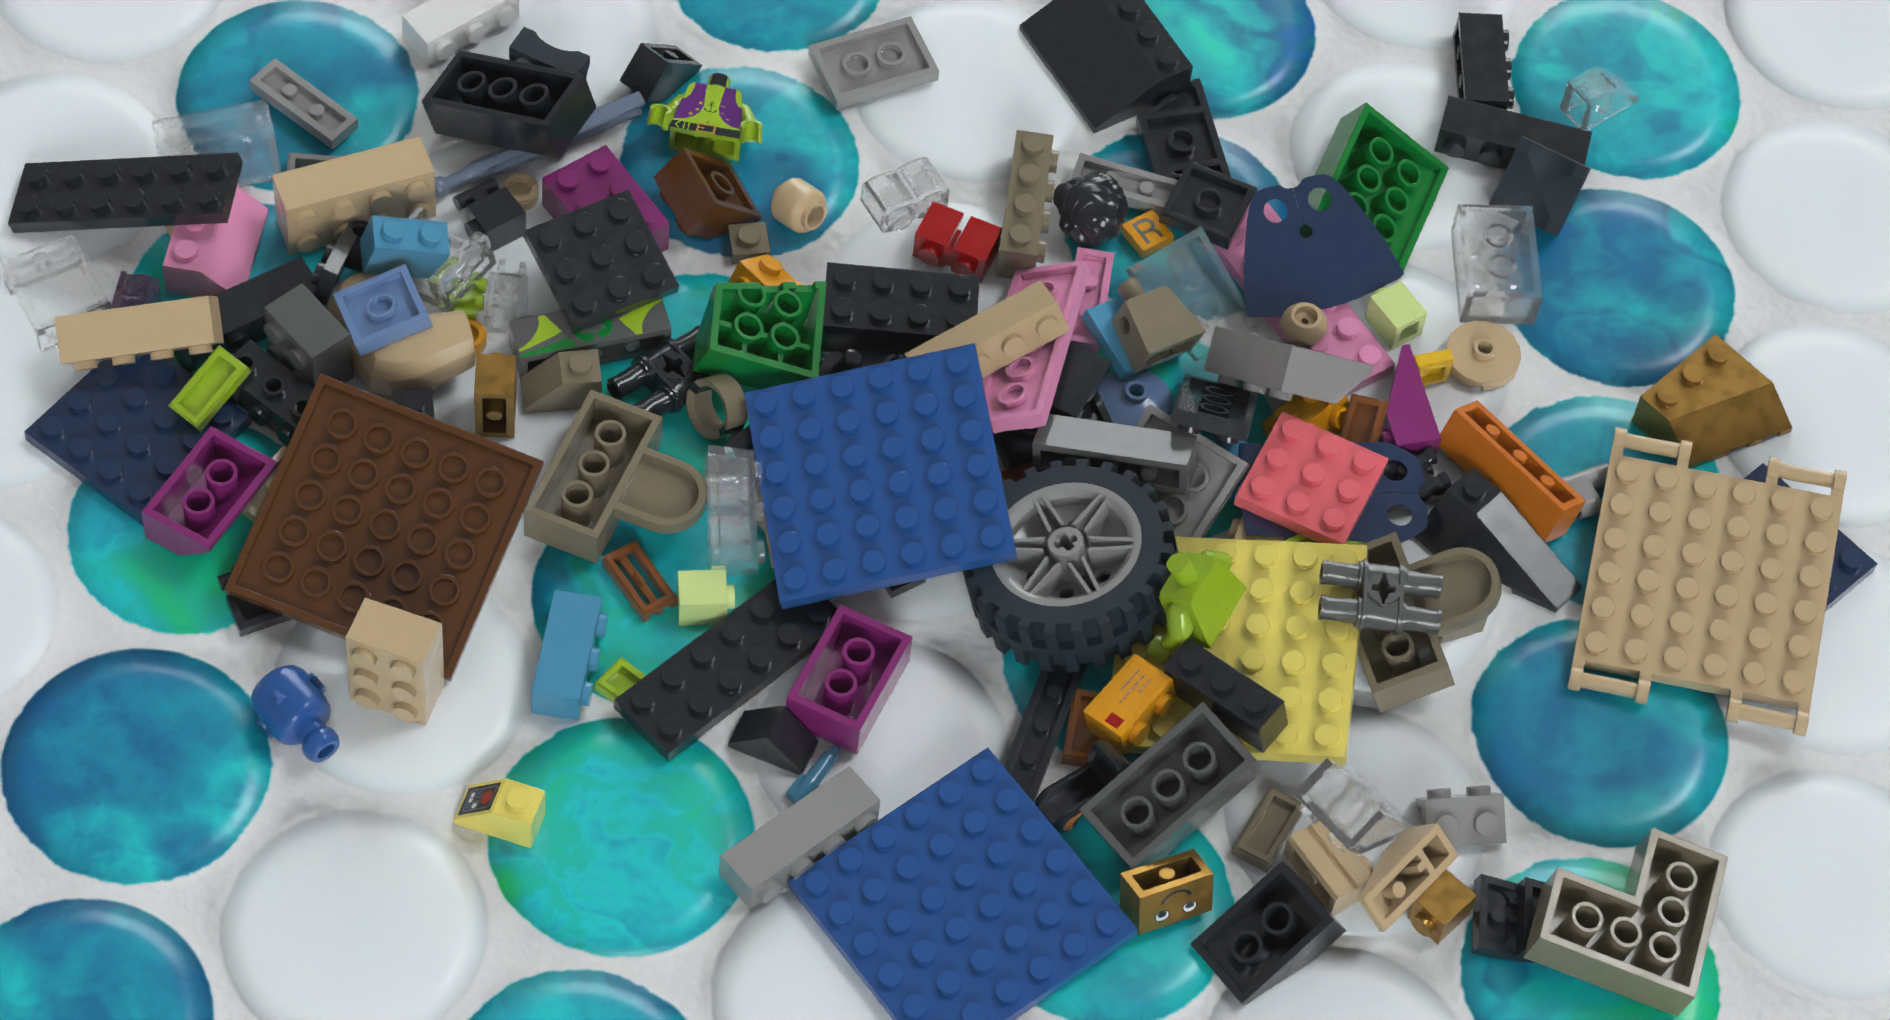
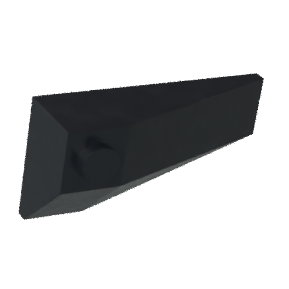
(1482, 518)

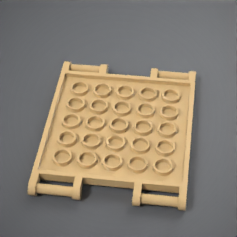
(1708, 582)

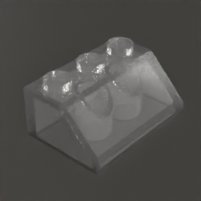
(226, 129)
(733, 510)

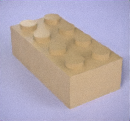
(323, 197)

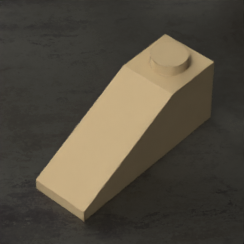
(1405, 872)

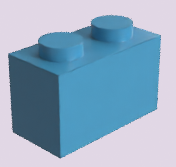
(400, 241)

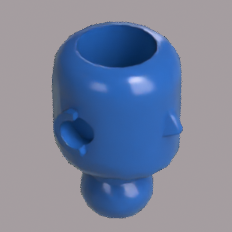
(295, 711)

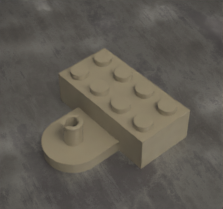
(610, 473)
(1413, 661)

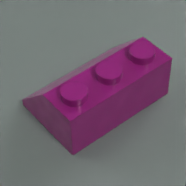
(205, 494)

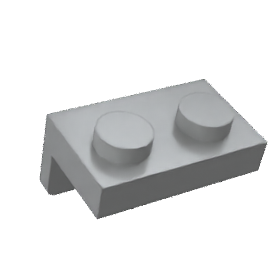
(1466, 818)

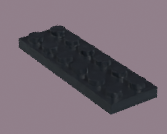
(126, 192)
(722, 669)

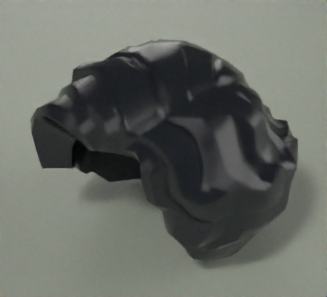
(1091, 208)

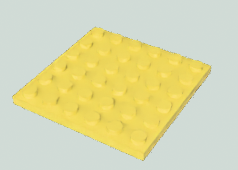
(1282, 644)

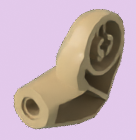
(418, 360)

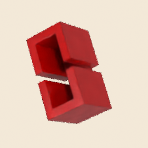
(941, 242)

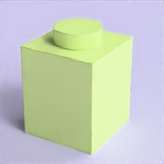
(1395, 314)
(703, 597)

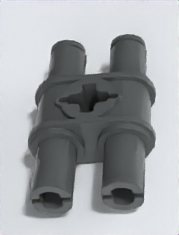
(1393, 585)

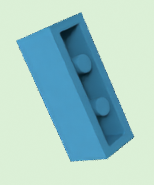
(568, 655)

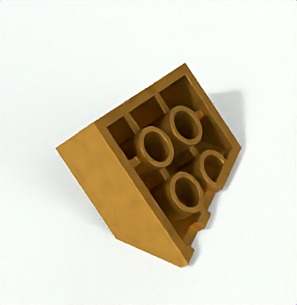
(1714, 403)

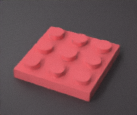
(1311, 481)

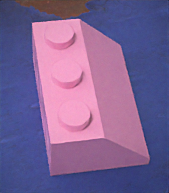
(217, 255)

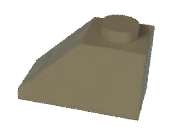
(561, 381)

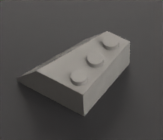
(1281, 367)

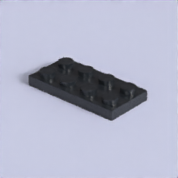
(1214, 409)

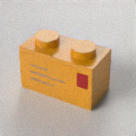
(1130, 704)

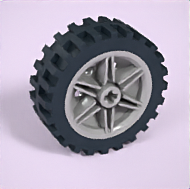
(1067, 535)

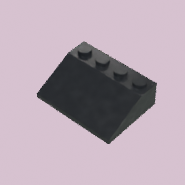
(1108, 57)

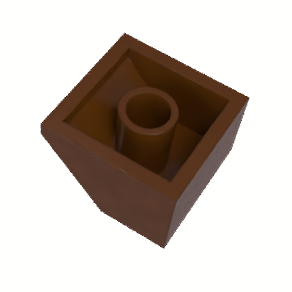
(704, 194)

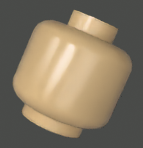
(798, 205)

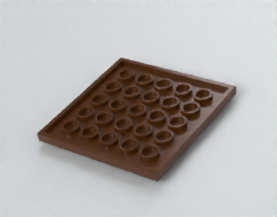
(385, 513)

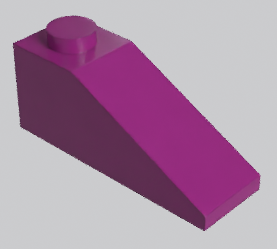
(1409, 416)

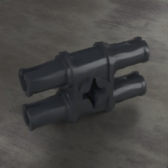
(664, 371)

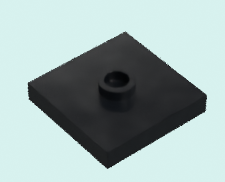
(1208, 201)

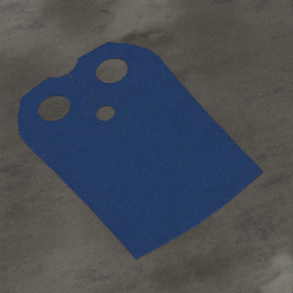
(1374, 519)

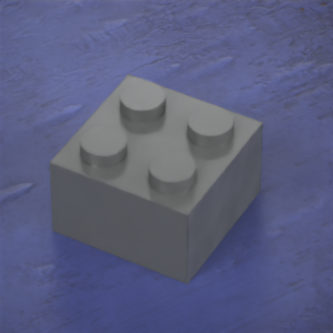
(307, 337)

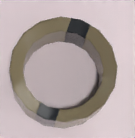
(701, 408)

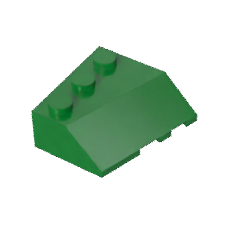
(762, 333)

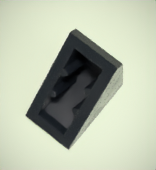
(775, 738)

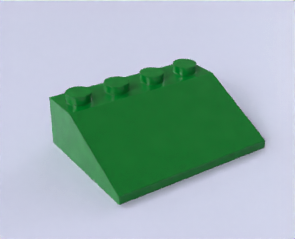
(1384, 174)

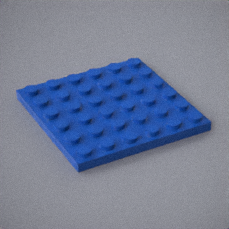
(879, 476)
(963, 902)

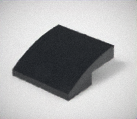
(1079, 382)
(1503, 916)

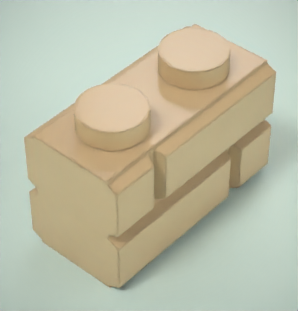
(1328, 872)

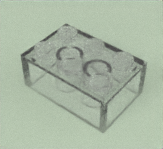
(1496, 264)

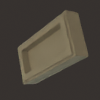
(1268, 830)

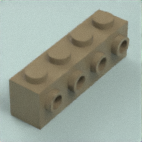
(1025, 203)

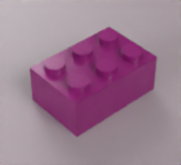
(594, 179)
(849, 678)

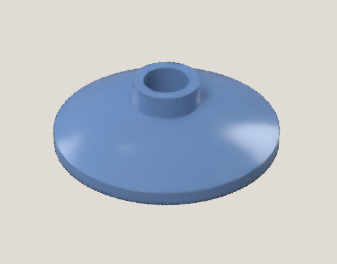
(1127, 408)

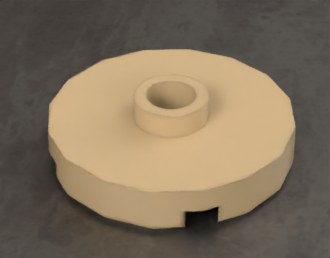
(1482, 369)

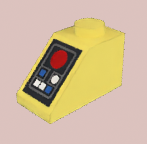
(503, 810)

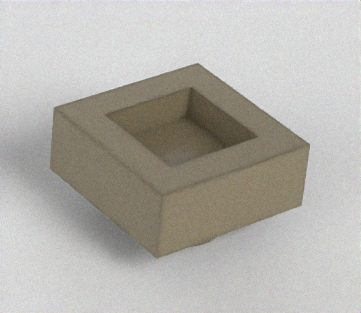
(748, 241)

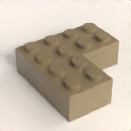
(1636, 940)

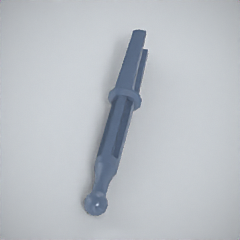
(505, 159)

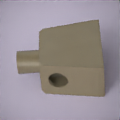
(1154, 325)

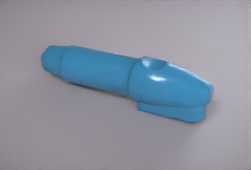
(809, 782)

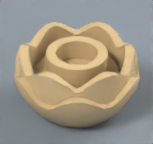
(1301, 333)

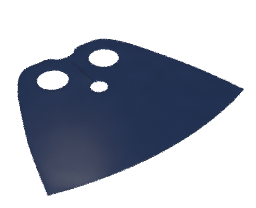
(1331, 267)

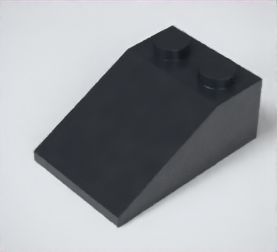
(1268, 934)

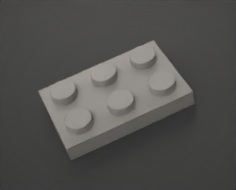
(873, 62)

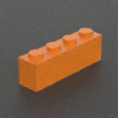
(1540, 495)

